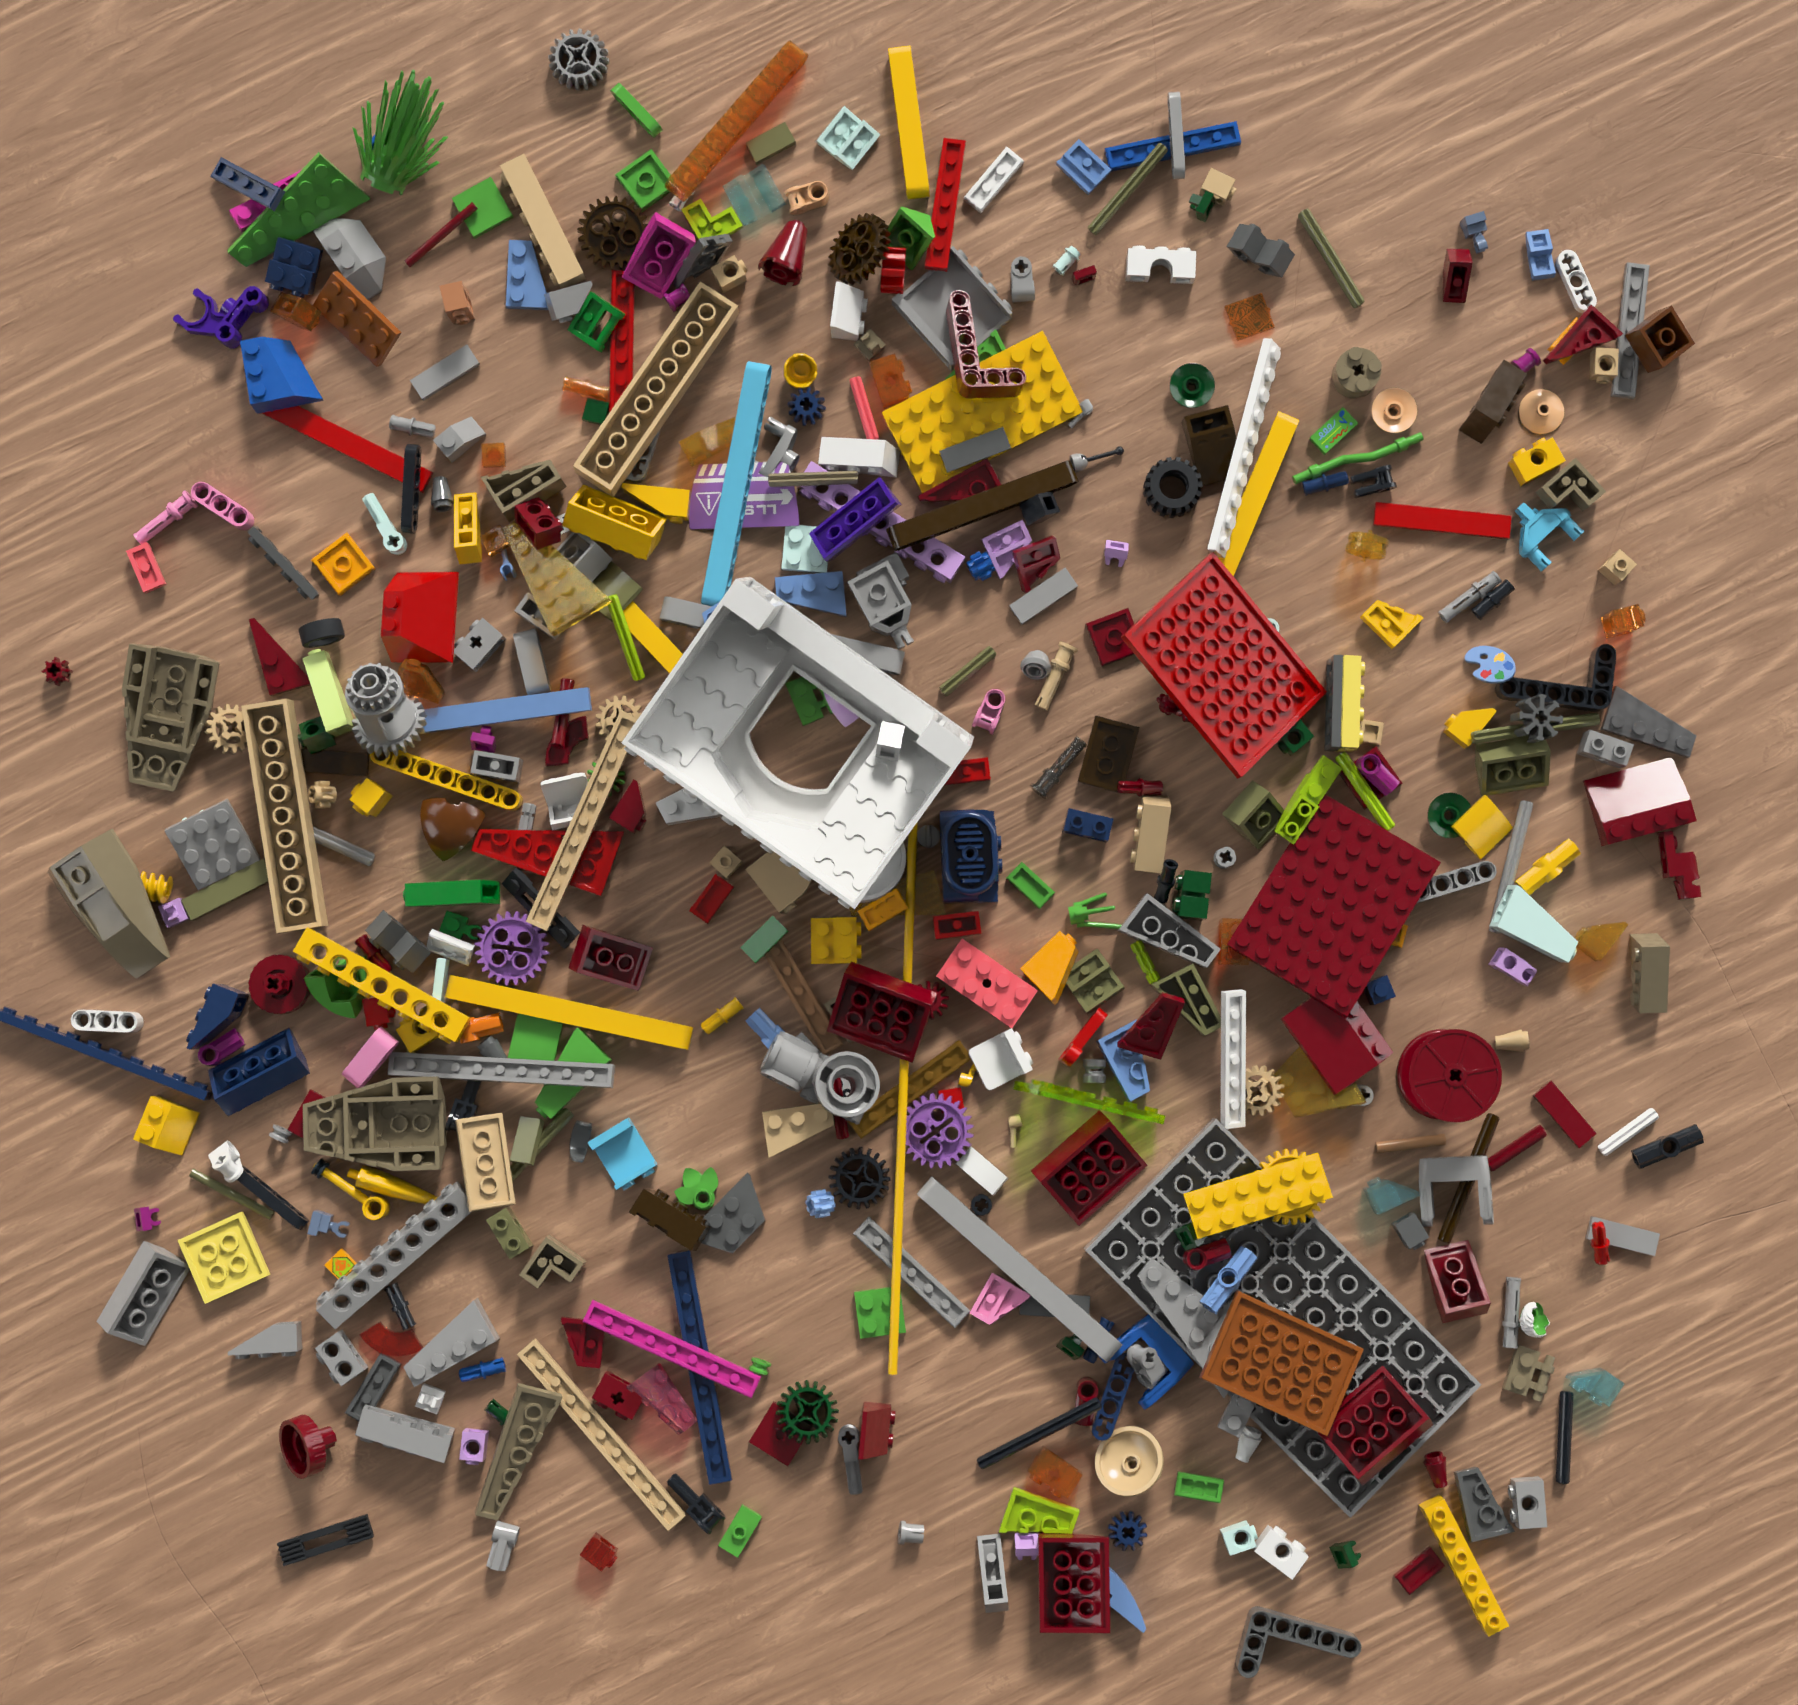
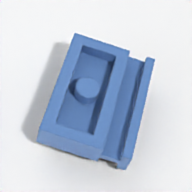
(1083, 167)

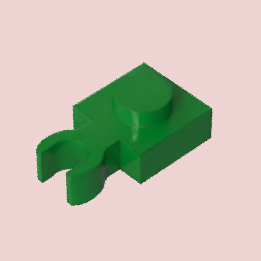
(456, 926)

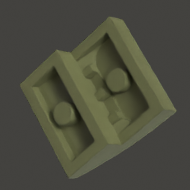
(616, 581)
(1093, 981)

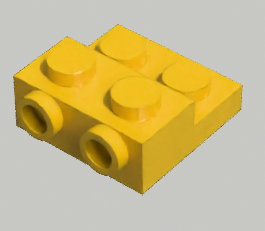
(835, 940)

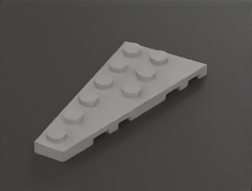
(1183, 1310)

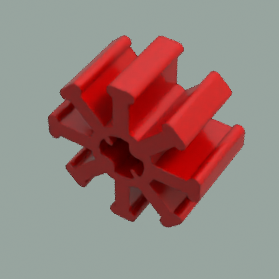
(893, 271)

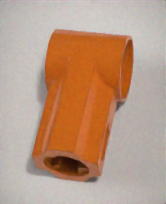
(482, 1027)

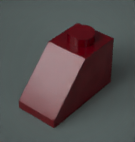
(1456, 275)
(631, 809)

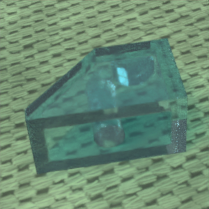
(1387, 1194)

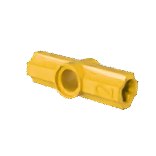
(1548, 866)

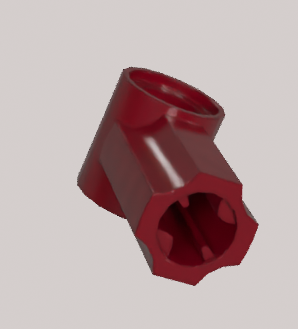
(1209, 1253)
(1082, 1398)

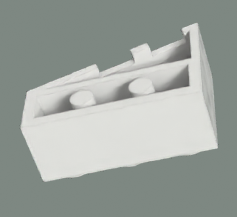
(859, 455)
(682, 809)

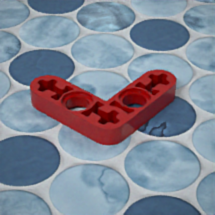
(1074, 1050)

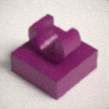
(484, 740)
(143, 1218)

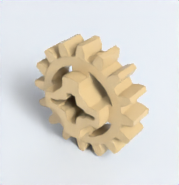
(617, 708)
(222, 724)
(1267, 1095)

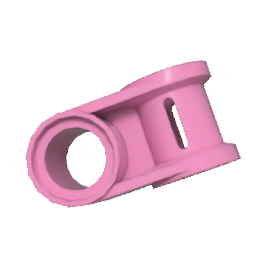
(989, 712)

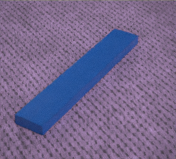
(1195, 142)

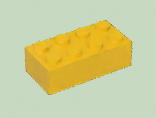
(614, 522)

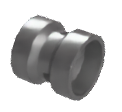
(1094, 1076)

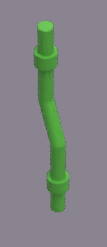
(1398, 446)

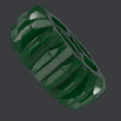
(813, 1421)

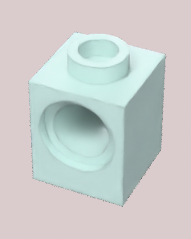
(1228, 1534)

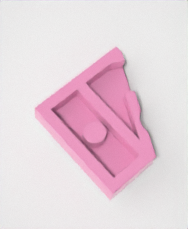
(998, 1299)

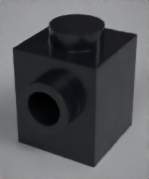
(1039, 508)

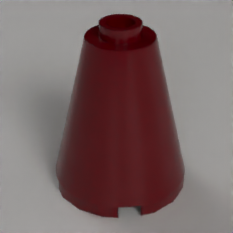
(785, 256)

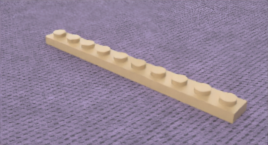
(581, 825)
(602, 1435)

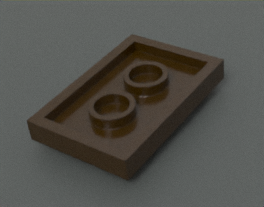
(1108, 753)

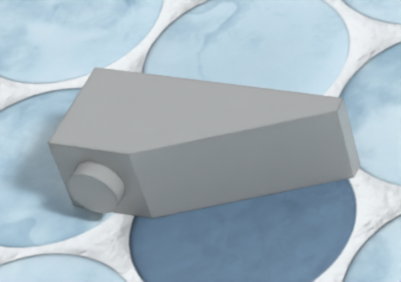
(993, 1573)

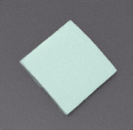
(847, 138)

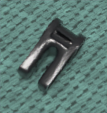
(1381, 477)

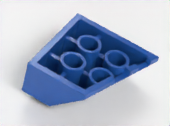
(276, 375)

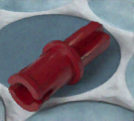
(1140, 787)
(372, 953)

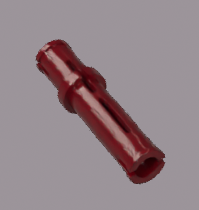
(561, 721)

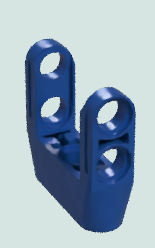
(1168, 1351)

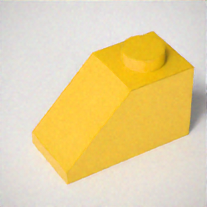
(1464, 723)

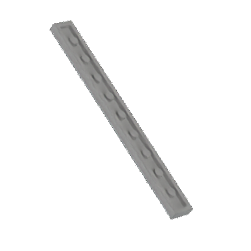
(502, 1070)

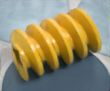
(157, 889)

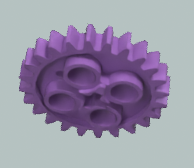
(509, 968)
(948, 1147)

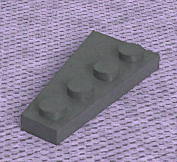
(275, 556)

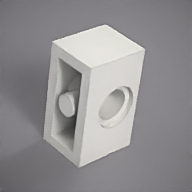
(1289, 1562)

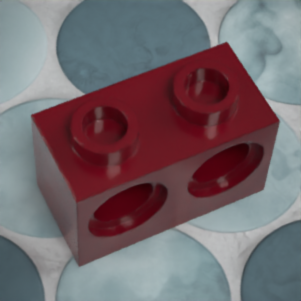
(538, 523)

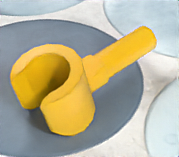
(966, 1079)

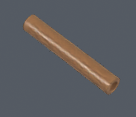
(1410, 1143)

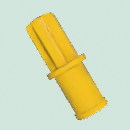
(721, 1016)

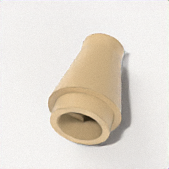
(1513, 1041)

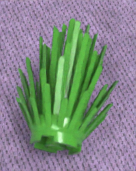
(399, 145)

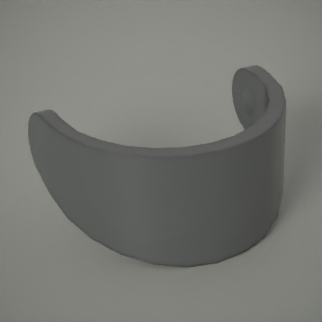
(579, 1140)

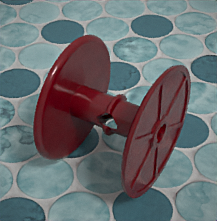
(1449, 1075)

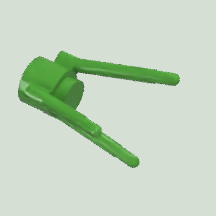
(1079, 914)

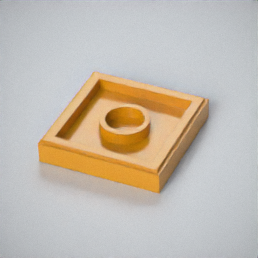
(343, 564)

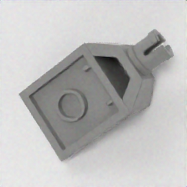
(883, 602)

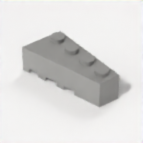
(457, 1341)
(405, 1433)

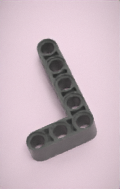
(1290, 1633)

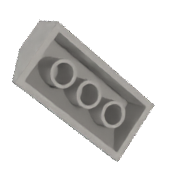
(143, 1294)

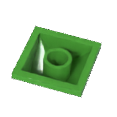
(911, 231)

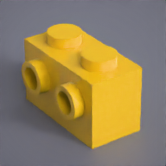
(369, 798)

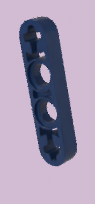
(1110, 1395)

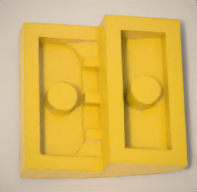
(1482, 826)

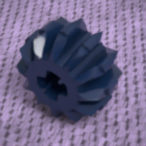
(798, 410)
(1127, 1522)

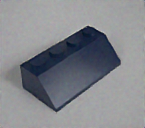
(258, 1072)

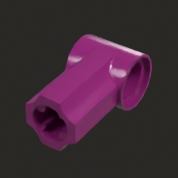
(1379, 775)
(222, 1046)

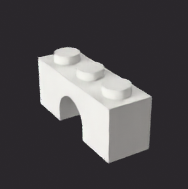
(1179, 262)

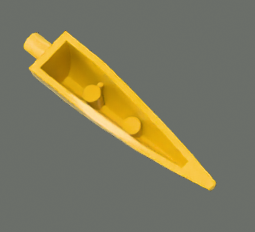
(389, 1185)

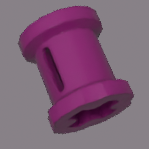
(677, 297)
(1527, 361)

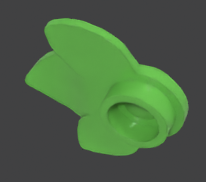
(698, 1184)

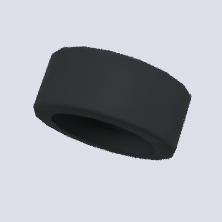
(321, 632)

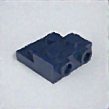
(294, 267)

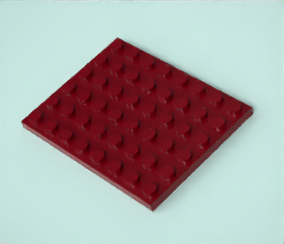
(1334, 905)

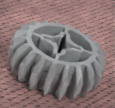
(587, 44)

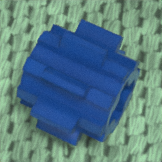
(980, 566)

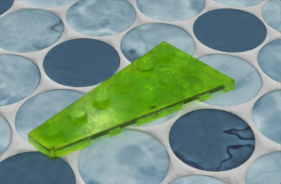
(1088, 1100)

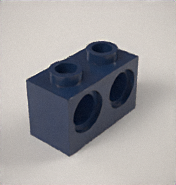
(1087, 825)

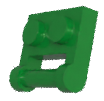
(589, 318)

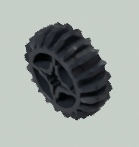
(874, 1183)

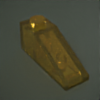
(708, 441)

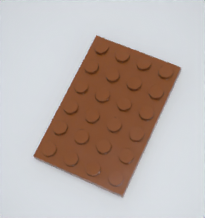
(1281, 1363)

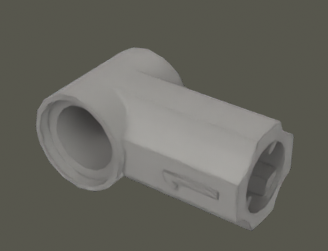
(503, 1539)

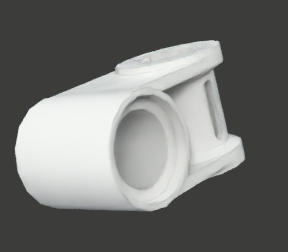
(227, 1161)

